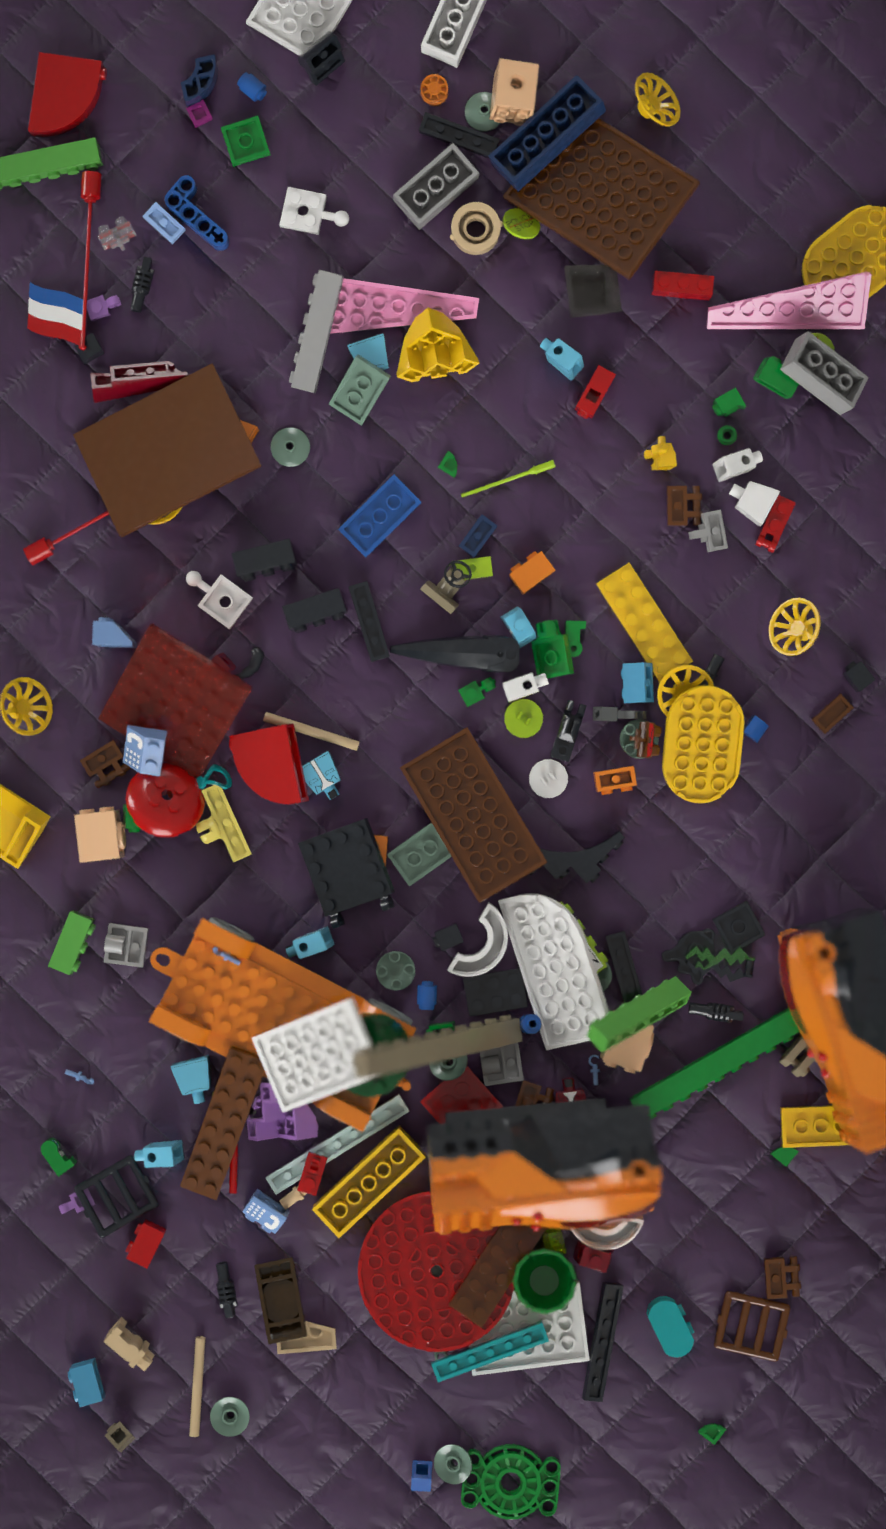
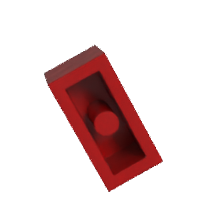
(146, 1243)

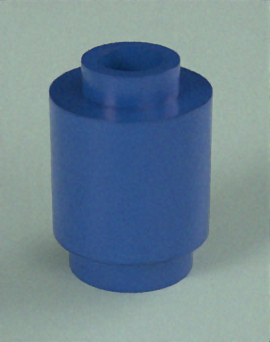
(252, 87)
(427, 995)
(524, 1024)

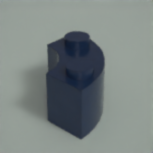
(202, 80)

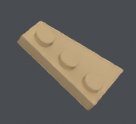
(318, 1338)

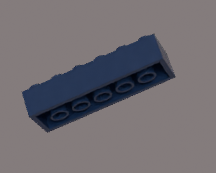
(547, 133)

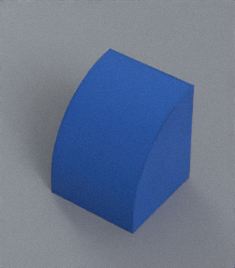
(755, 728)
(421, 1476)

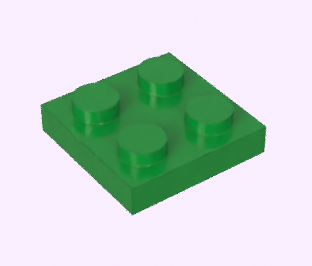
(245, 141)

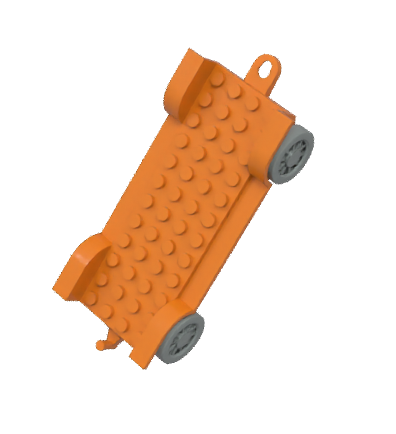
(230, 1003)

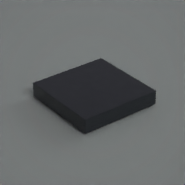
(738, 926)

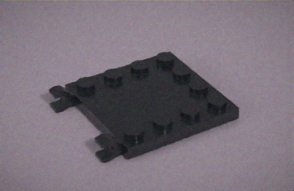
(347, 870)

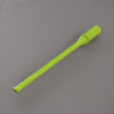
(534, 470)

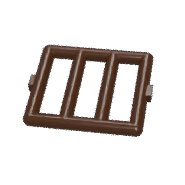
(756, 1350)

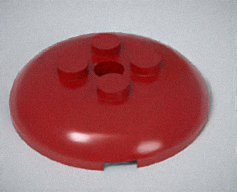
(164, 816)

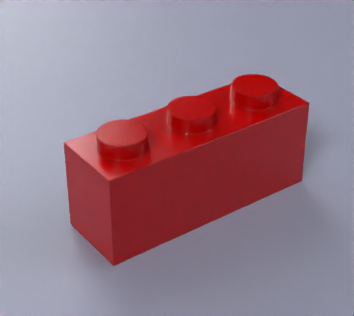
(682, 285)

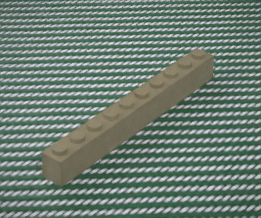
(436, 1047)

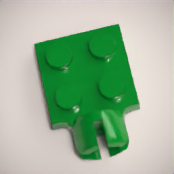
(551, 650)

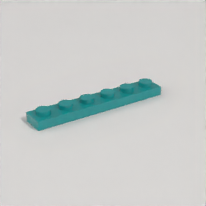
(490, 1351)

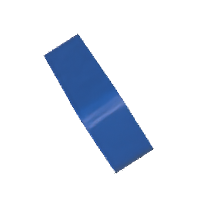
(199, 217)

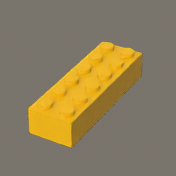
(369, 1181)

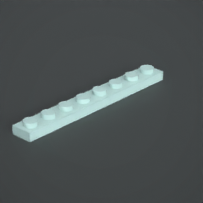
(338, 1143)

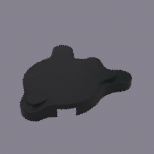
(701, 939)

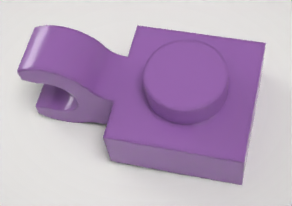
(99, 307)
(75, 1202)

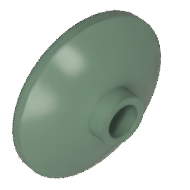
(475, 117)
(297, 454)
(448, 1073)
(229, 1425)
(447, 1470)

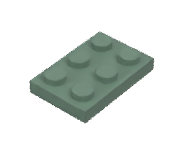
(359, 389)
(419, 854)

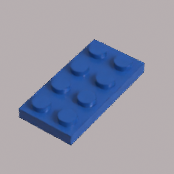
(379, 516)

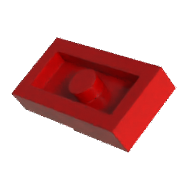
(312, 1173)

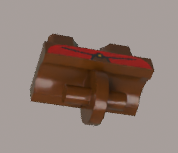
(644, 739)

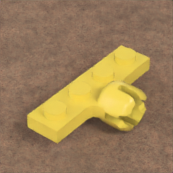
(222, 824)

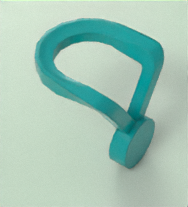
(203, 781)

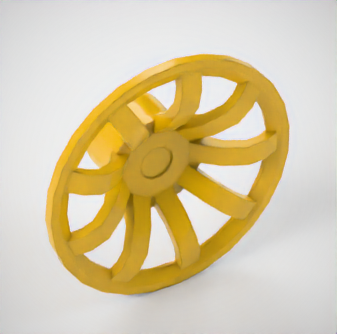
(650, 102)
(797, 630)
(679, 687)
(23, 708)

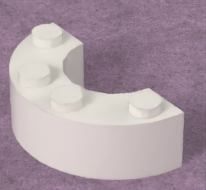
(491, 953)
(611, 1236)

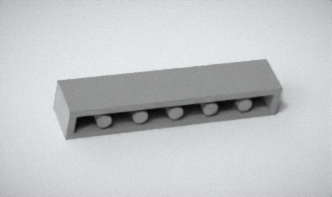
(317, 331)

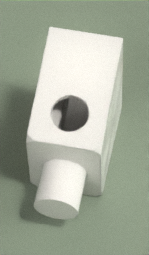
(736, 464)
(754, 500)
(514, 688)

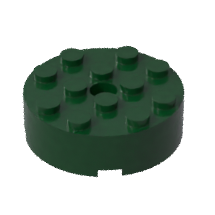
(381, 1030)

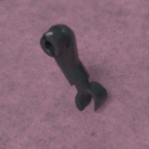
(254, 665)

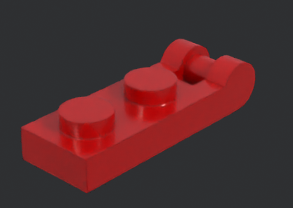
(775, 523)

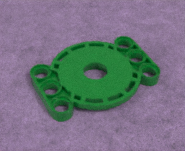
(518, 1500)

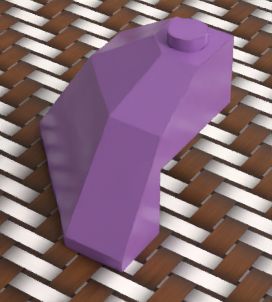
(270, 1121)

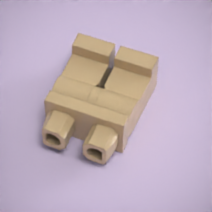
(129, 1346)

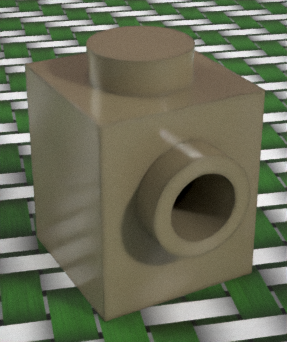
(119, 1436)

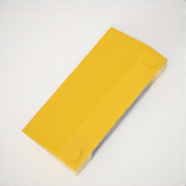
(19, 826)

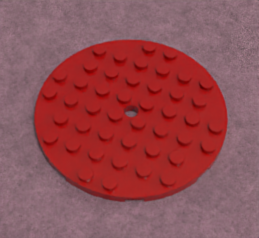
(399, 1282)

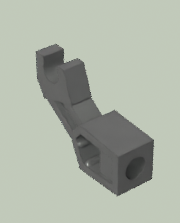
(614, 714)

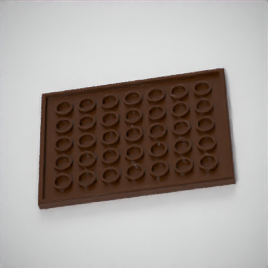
(607, 196)
(167, 450)

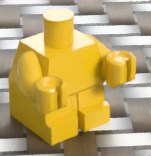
(662, 454)

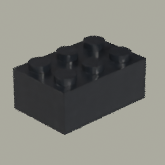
(264, 560)
(315, 610)

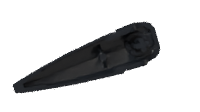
(474, 652)

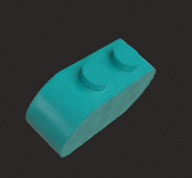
(670, 1326)

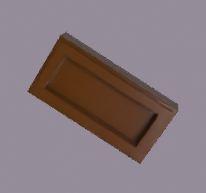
(832, 713)

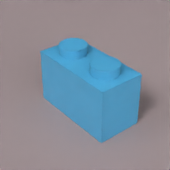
(637, 682)
(86, 1382)

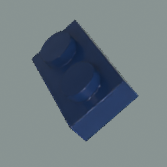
(478, 536)

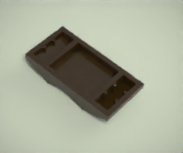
(280, 1300)

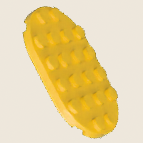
(850, 248)
(703, 744)

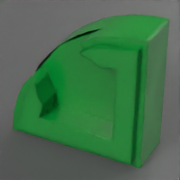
(449, 464)
(784, 1155)
(712, 1432)

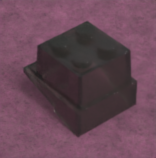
(592, 290)

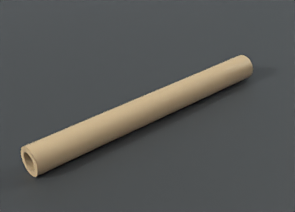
(313, 731)
(197, 1386)

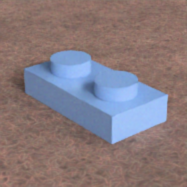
(164, 223)

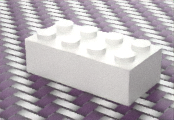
(451, 29)

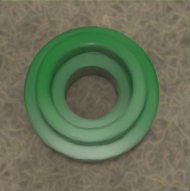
(733, 435)

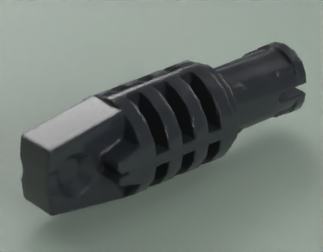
(141, 284)
(716, 1011)
(226, 1290)

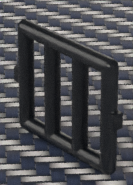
(96, 1181)

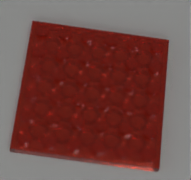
(176, 692)

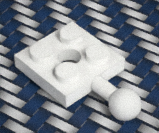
(312, 220)
(211, 601)

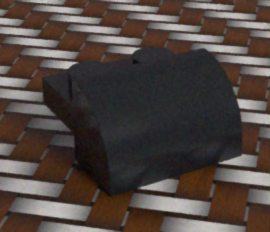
(322, 58)

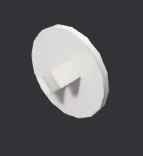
(548, 778)

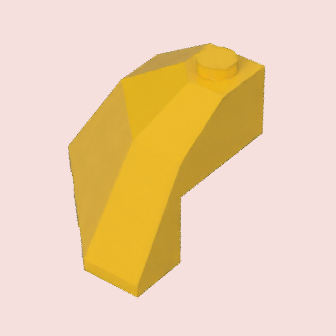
(434, 348)

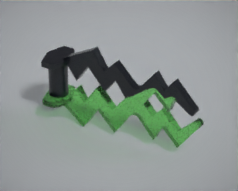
(713, 963)

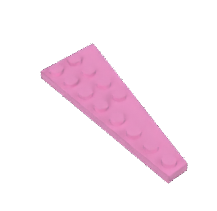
(821, 305)
(379, 306)

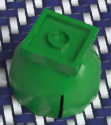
(544, 1281)

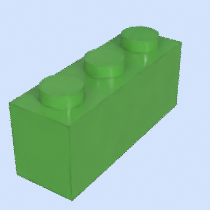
(72, 943)

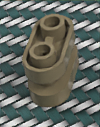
(800, 1066)

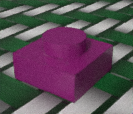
(199, 113)

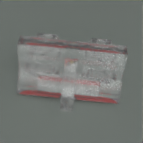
(116, 236)

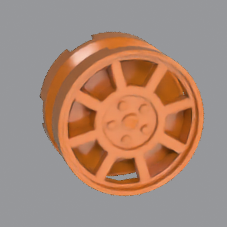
(434, 90)

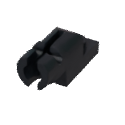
(567, 732)

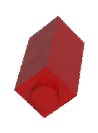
(594, 392)

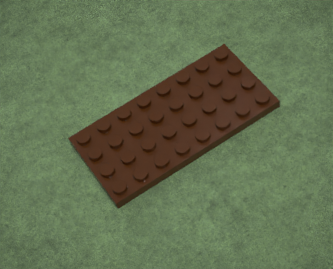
(473, 815)

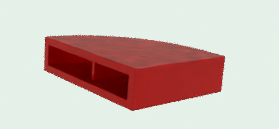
(64, 93)
(271, 763)

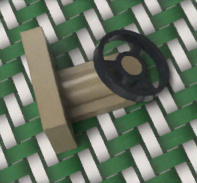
(448, 586)

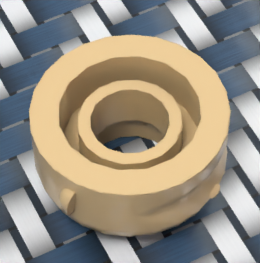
(475, 212)

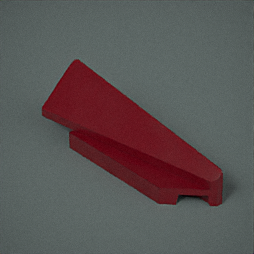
(133, 380)

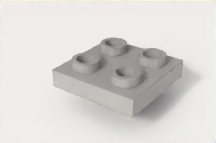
(126, 945)
(501, 1065)

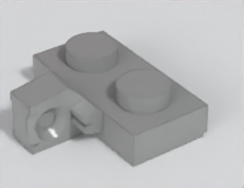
(711, 531)

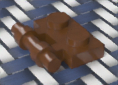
(677, 506)
(103, 758)
(530, 1094)
(776, 1278)

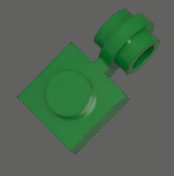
(472, 692)

